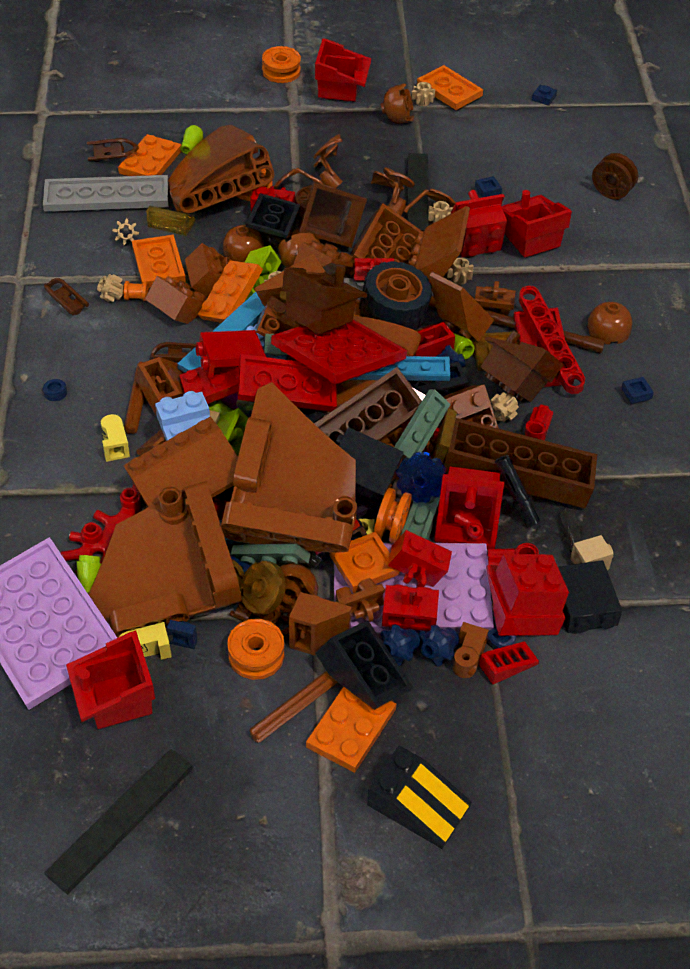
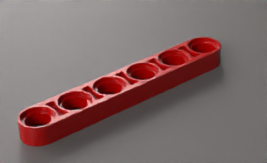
(555, 337)

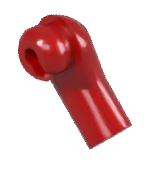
(472, 525)

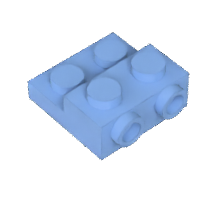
(181, 412)

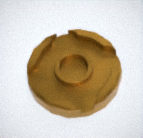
(263, 587)

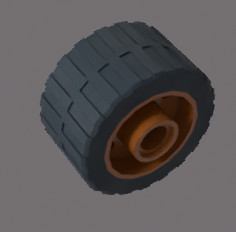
(396, 294)

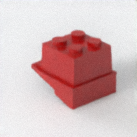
(340, 71)
(535, 223)
(484, 224)
(474, 494)
(527, 595)
(113, 682)

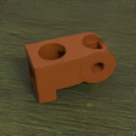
(473, 644)

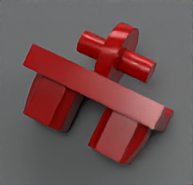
(363, 265)

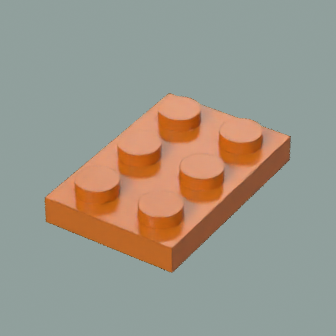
(451, 87)
(151, 158)
(158, 258)
(230, 290)
(349, 730)

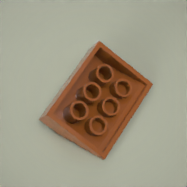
(386, 237)
(440, 244)
(185, 460)

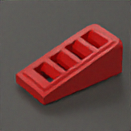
(497, 674)

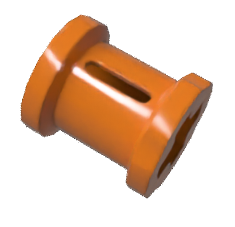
(135, 291)

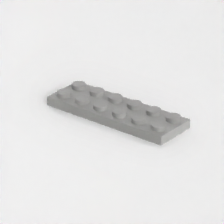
(105, 193)

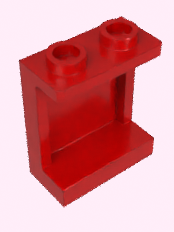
(225, 348)

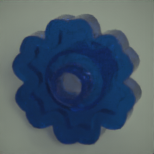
(420, 476)

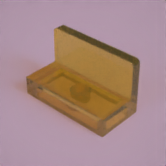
(169, 220)

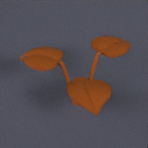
(328, 177)
(397, 203)

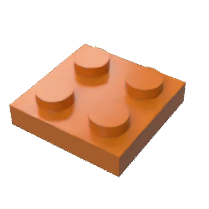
(364, 560)

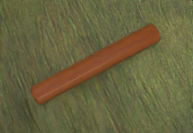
(134, 408)
(292, 707)

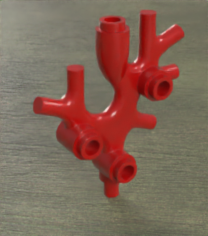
(96, 539)

